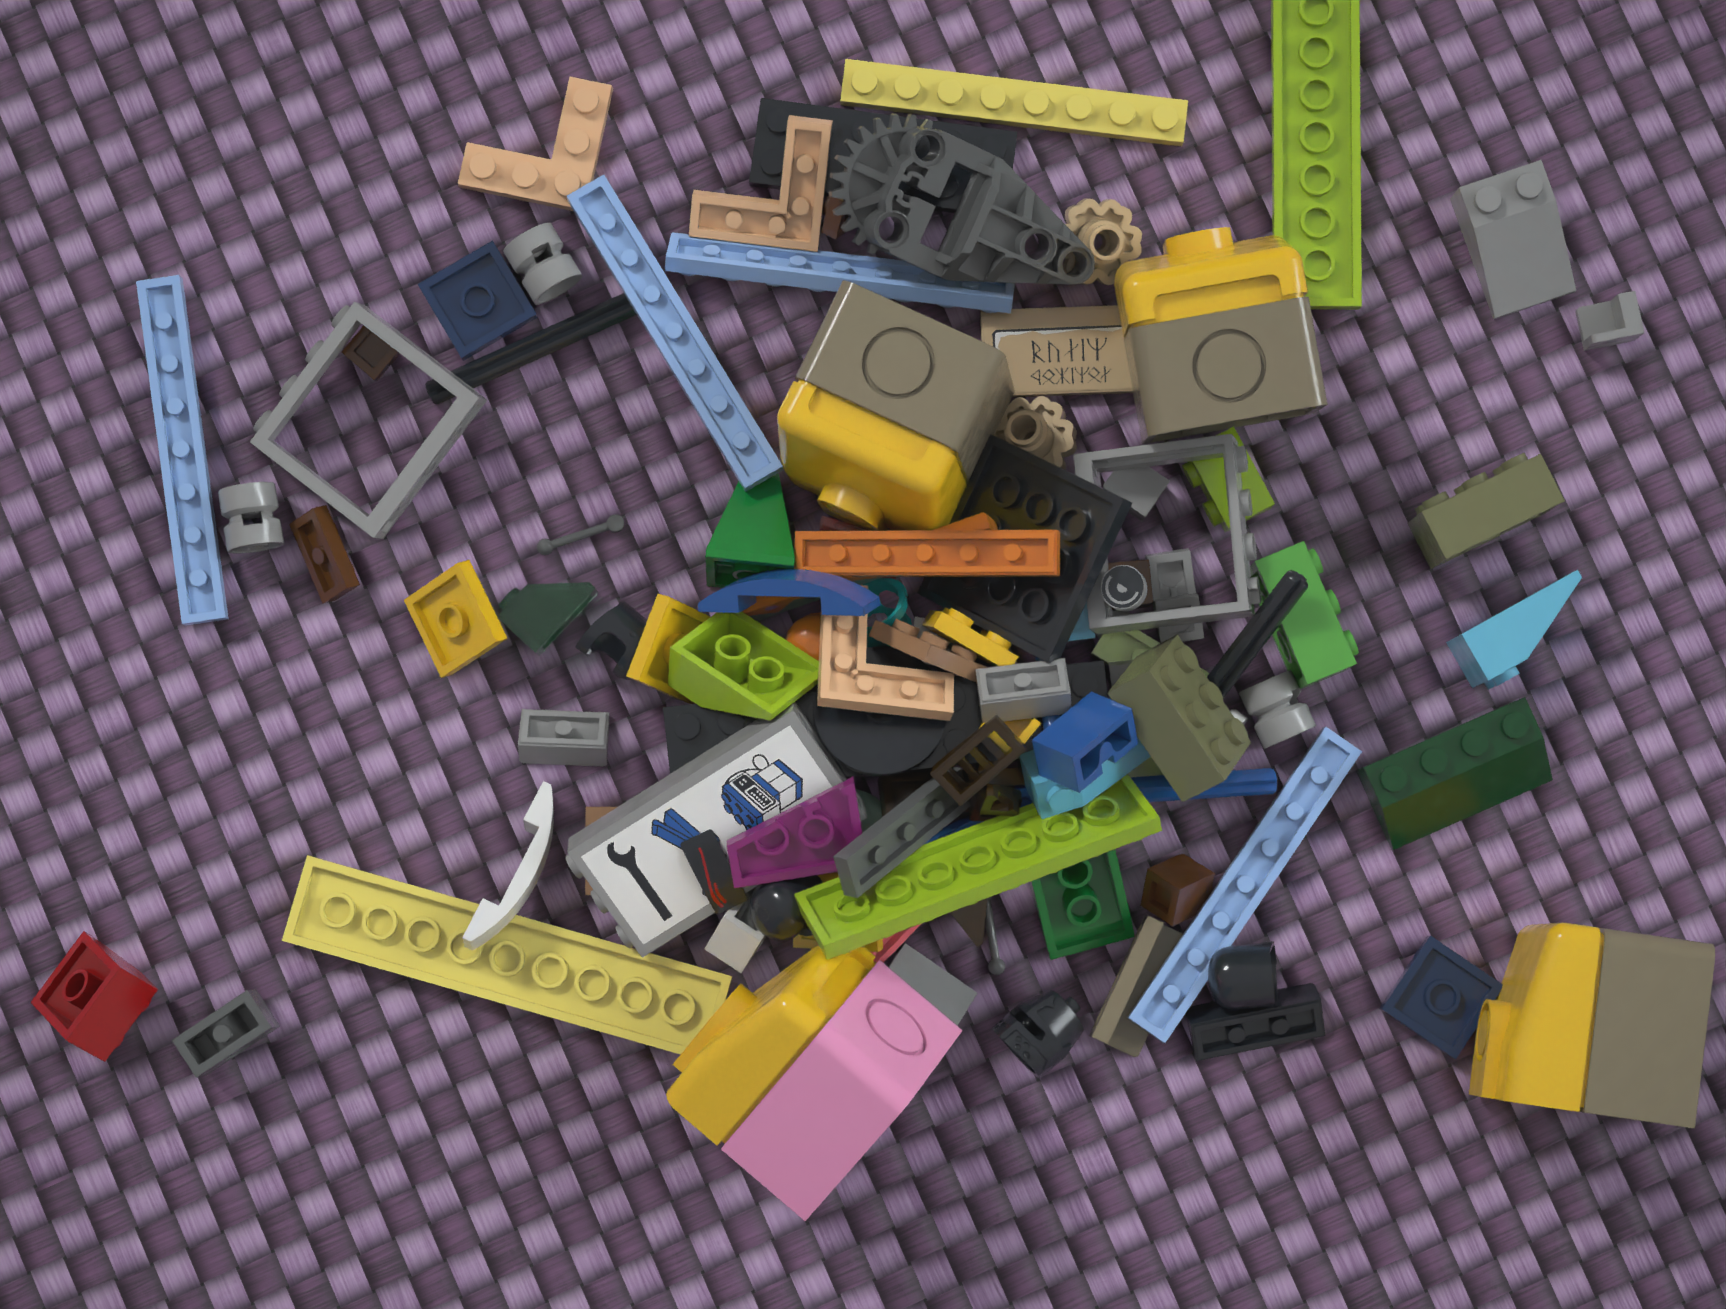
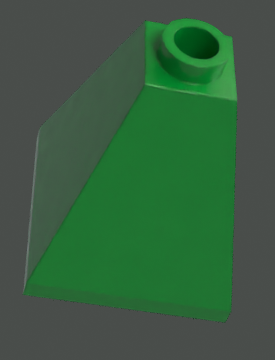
(750, 535)

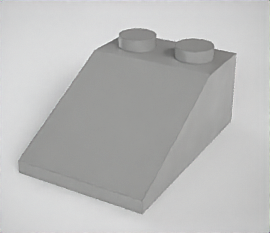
(1515, 239)

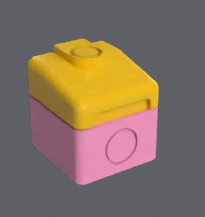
(810, 1070)

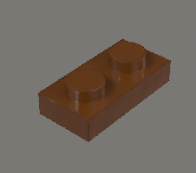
(324, 554)

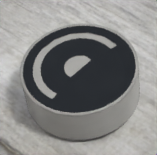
(1123, 588)

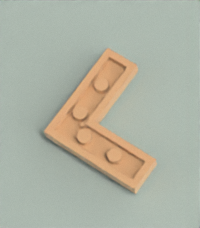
(539, 178)
(783, 223)
(853, 684)

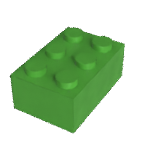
(1310, 634)

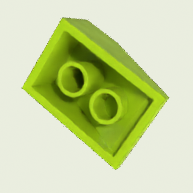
(740, 667)

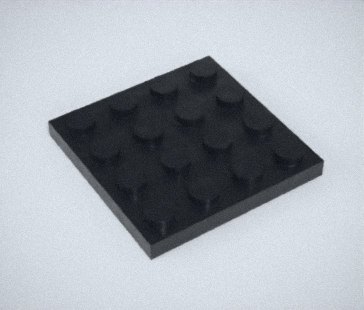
(1033, 495)

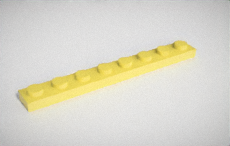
(1014, 102)

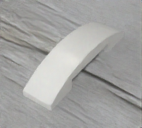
(491, 918)

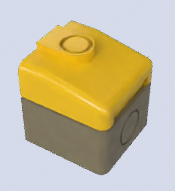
(1218, 335)
(890, 413)
(1598, 1024)

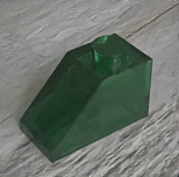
(544, 611)

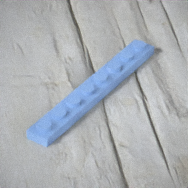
(827, 270)
(675, 333)
(182, 450)
(1244, 883)

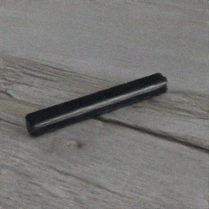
(1258, 631)

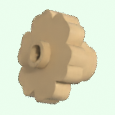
(1118, 237)
(1039, 429)

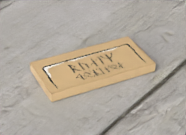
(1061, 349)

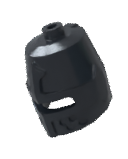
(1041, 1030)

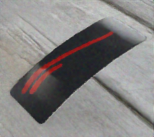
(713, 871)

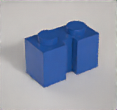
(1083, 739)

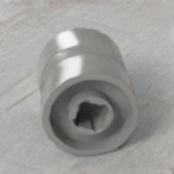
(553, 274)
(251, 502)
(1277, 709)

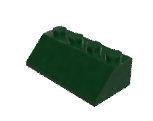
(1457, 773)

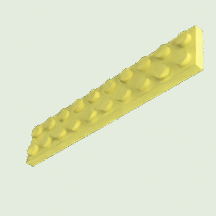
(521, 966)

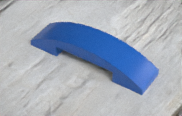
(836, 593)

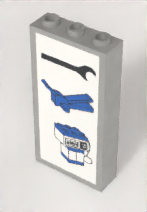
(636, 852)

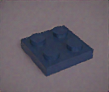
(477, 300)
(1440, 997)

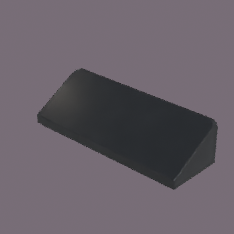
(1226, 1032)

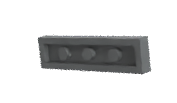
(896, 837)

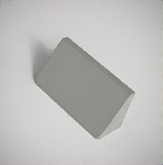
(1024, 690)
(563, 737)

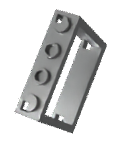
(422, 463)
(1089, 467)

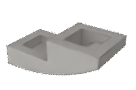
(1174, 589)

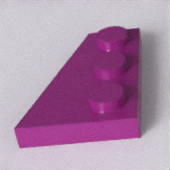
(797, 840)

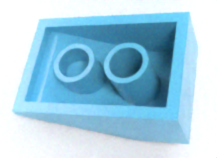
(1500, 643)

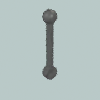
(614, 523)
(995, 965)

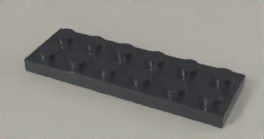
(771, 138)

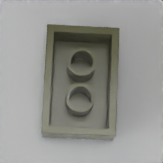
(1484, 508)
(1181, 718)

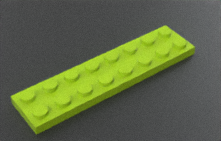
(1318, 144)
(975, 866)

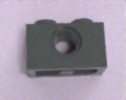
(226, 1033)

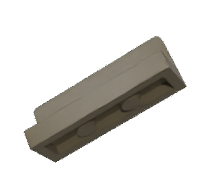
(1143, 960)

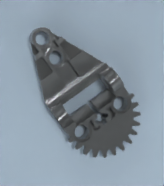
(987, 227)

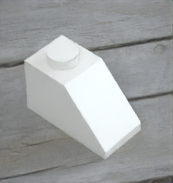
(736, 937)

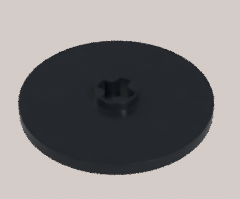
(881, 745)

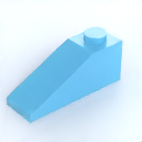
(1055, 799)

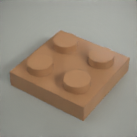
(928, 648)

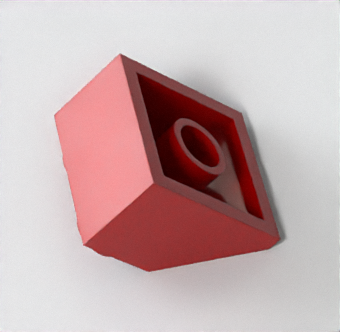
(94, 997)

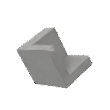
(1610, 322)
(1139, 486)

